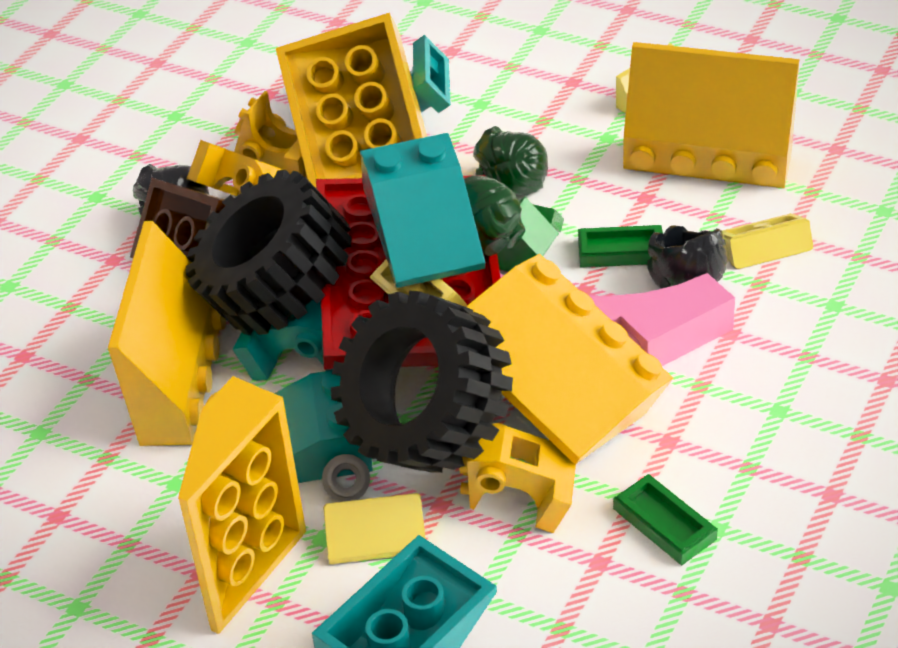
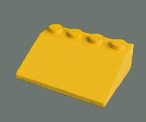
(349, 95)
(710, 114)
(163, 343)
(570, 362)
(239, 496)

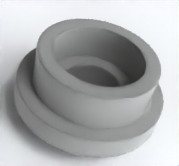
(351, 463)

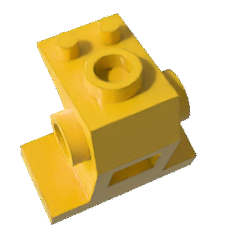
(267, 138)
(217, 165)
(546, 480)

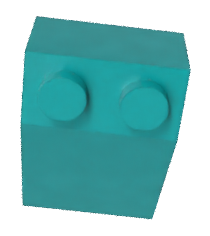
(421, 209)
(313, 426)
(411, 603)

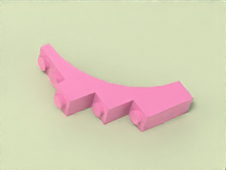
(672, 318)

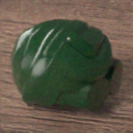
(512, 159)
(495, 213)

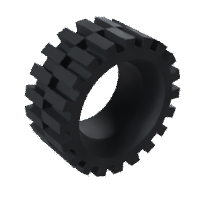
(269, 252)
(465, 390)

